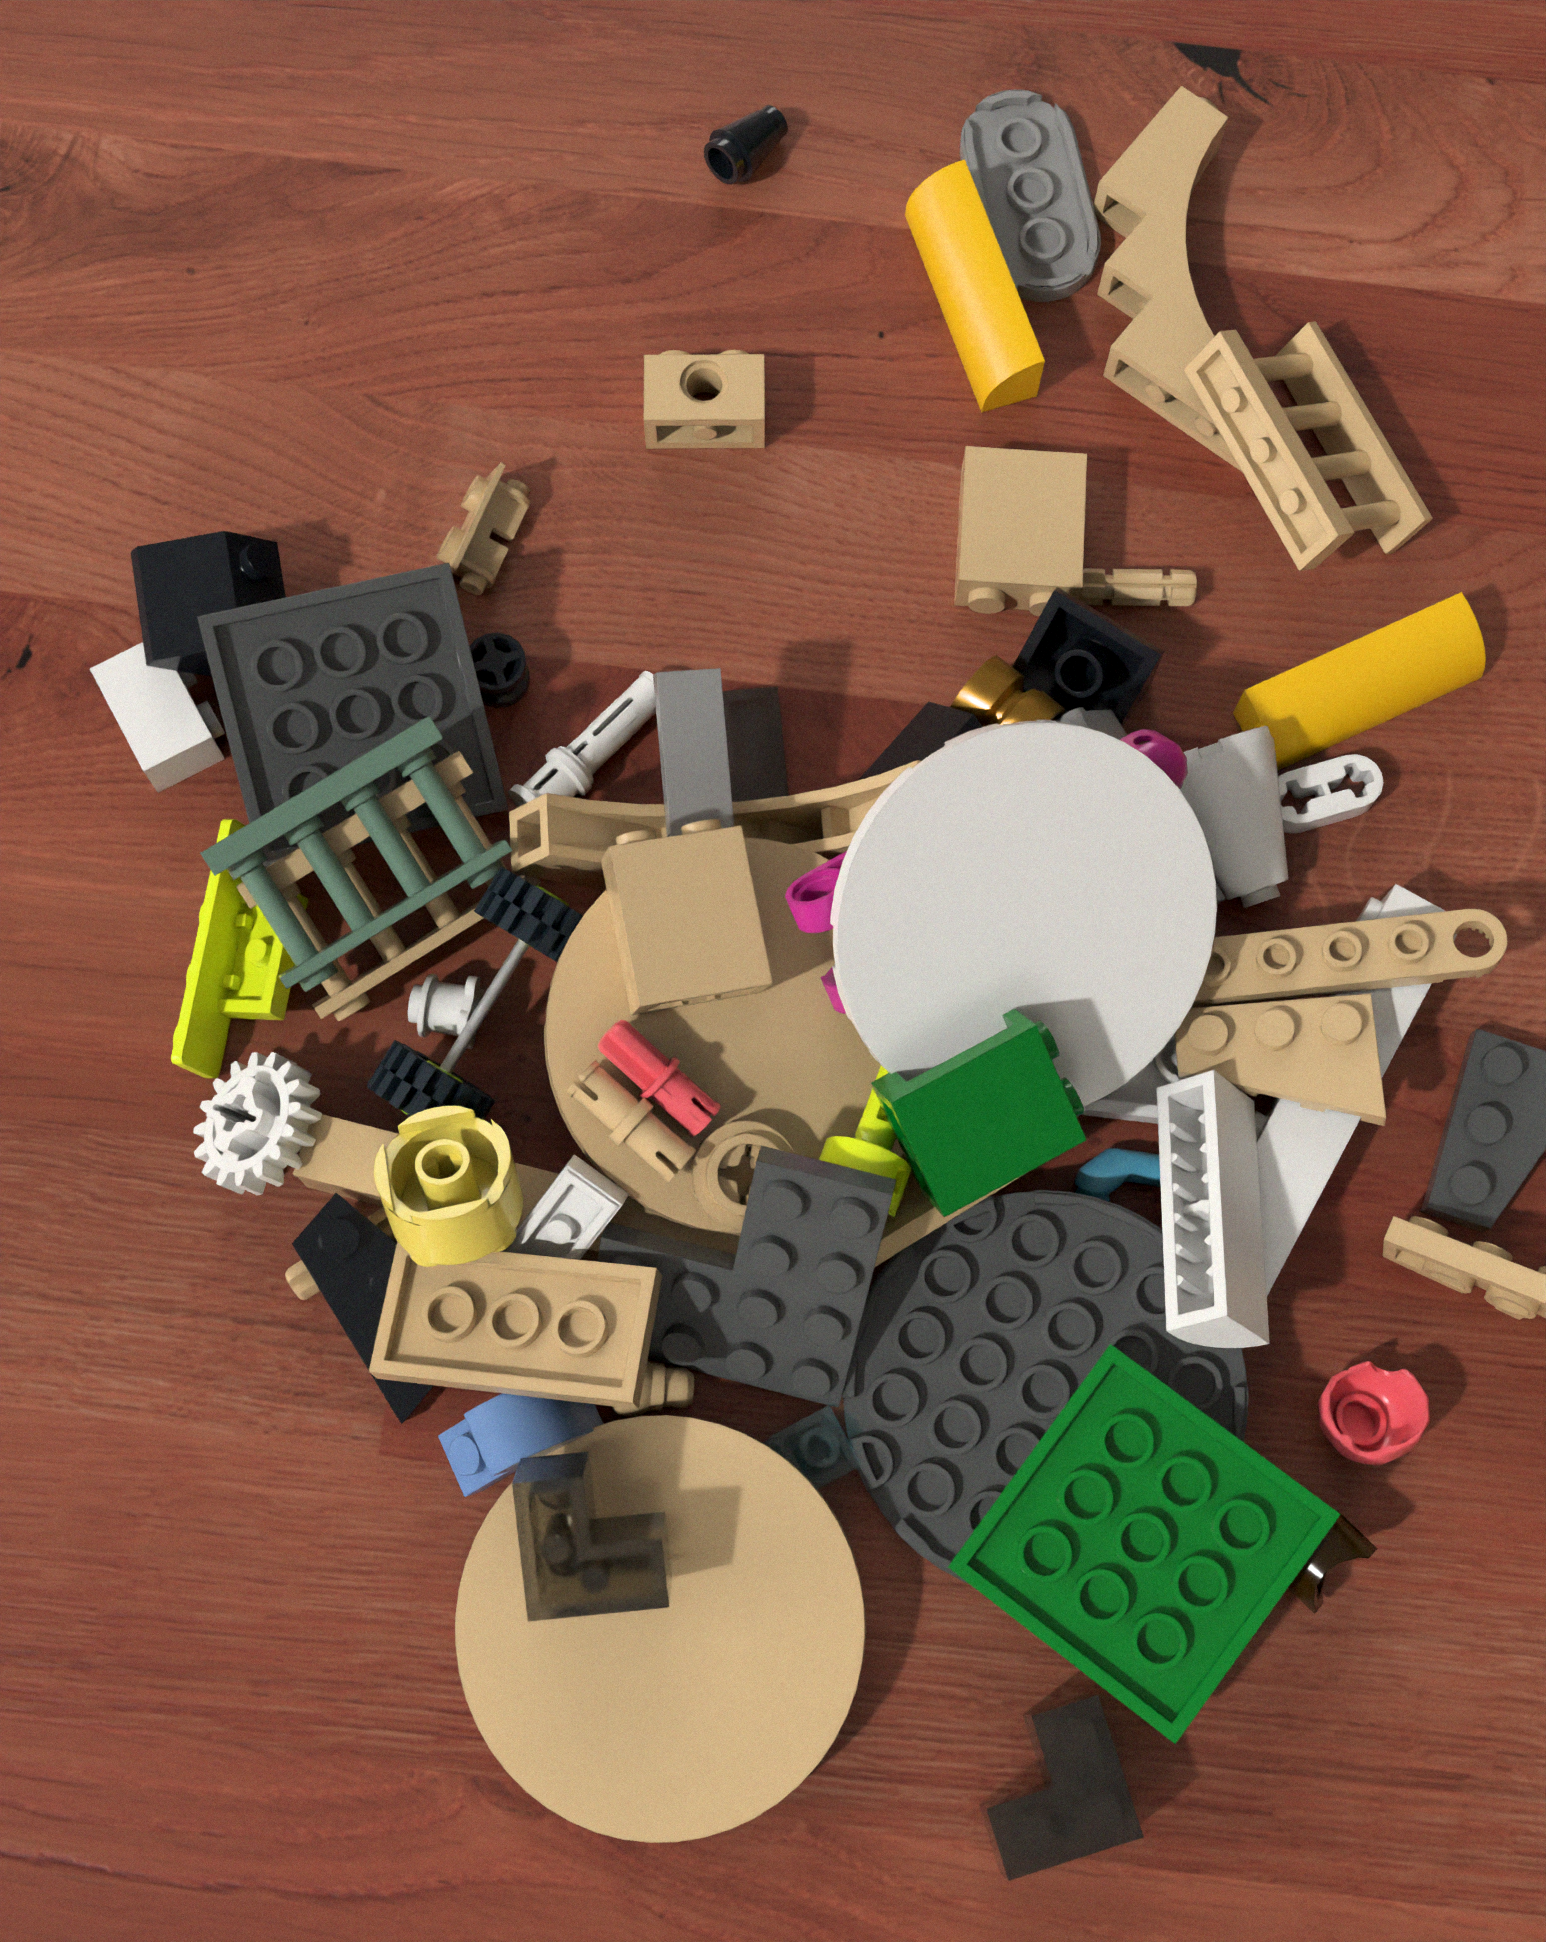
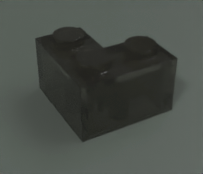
(581, 1561)
(1079, 1805)

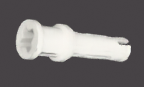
(571, 768)

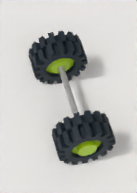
(537, 920)

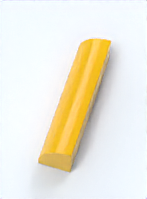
(975, 288)
(1367, 681)

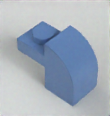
(509, 1428)

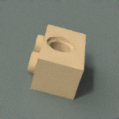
(727, 421)

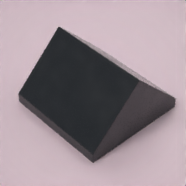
(1086, 659)

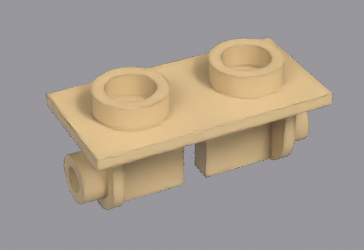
(491, 508)

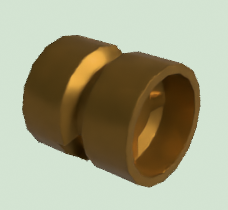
(998, 696)

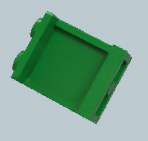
(983, 1114)

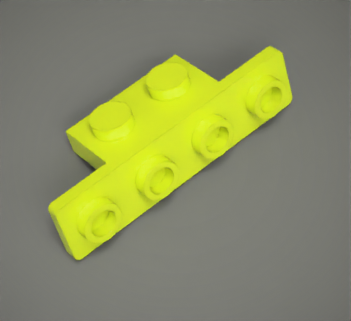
(230, 972)

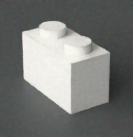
(159, 717)

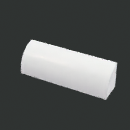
(1211, 1214)

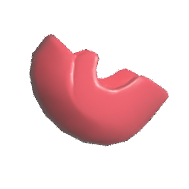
(1373, 1413)

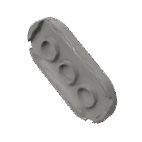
(1033, 192)

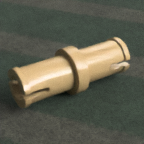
(631, 1121)

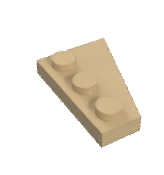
(1290, 1050)

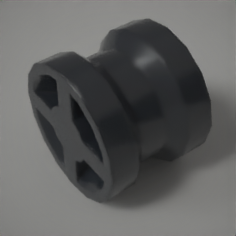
(493, 656)

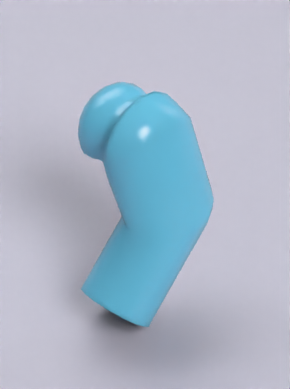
(1115, 1167)

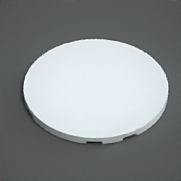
(1028, 879)

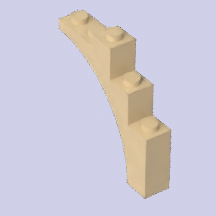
(567, 836)

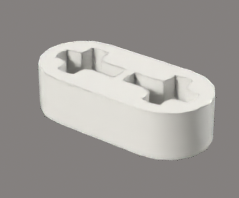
(1329, 806)

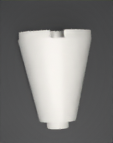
(1240, 812)

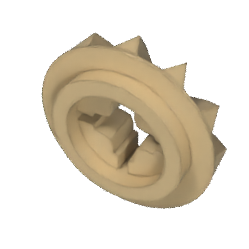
(724, 1150)

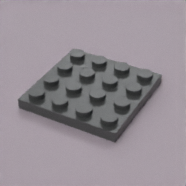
(340, 673)

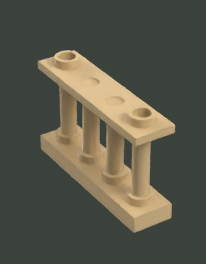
(1276, 461)
(349, 996)

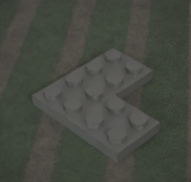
(791, 1295)

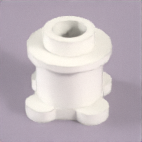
(444, 1006)

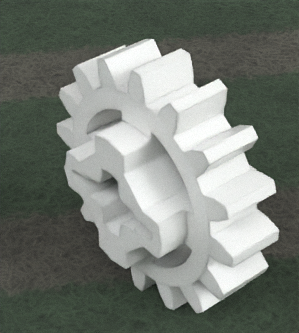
(257, 1123)

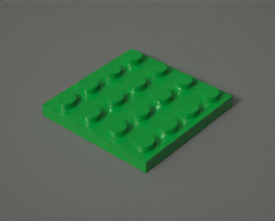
(1143, 1542)

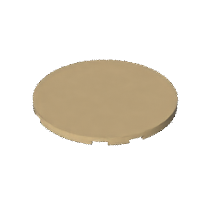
(759, 1055)
(687, 1709)

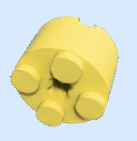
(449, 1187)

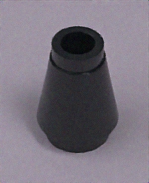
(744, 144)

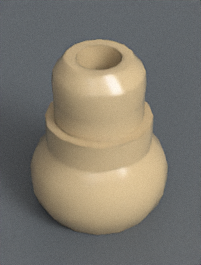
(662, 1389)

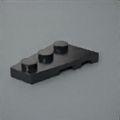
(352, 1270)

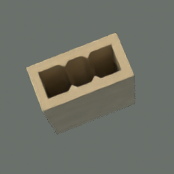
(1019, 528)
(685, 917)

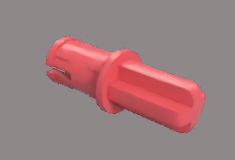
(658, 1077)

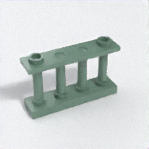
(356, 790)

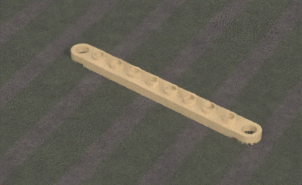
(1347, 957)

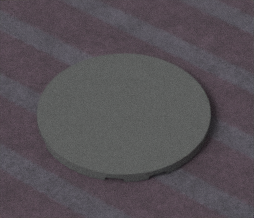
(988, 1337)

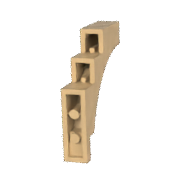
(1149, 273)

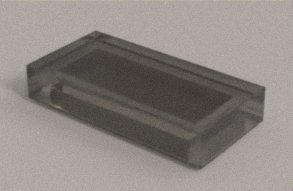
(755, 744)

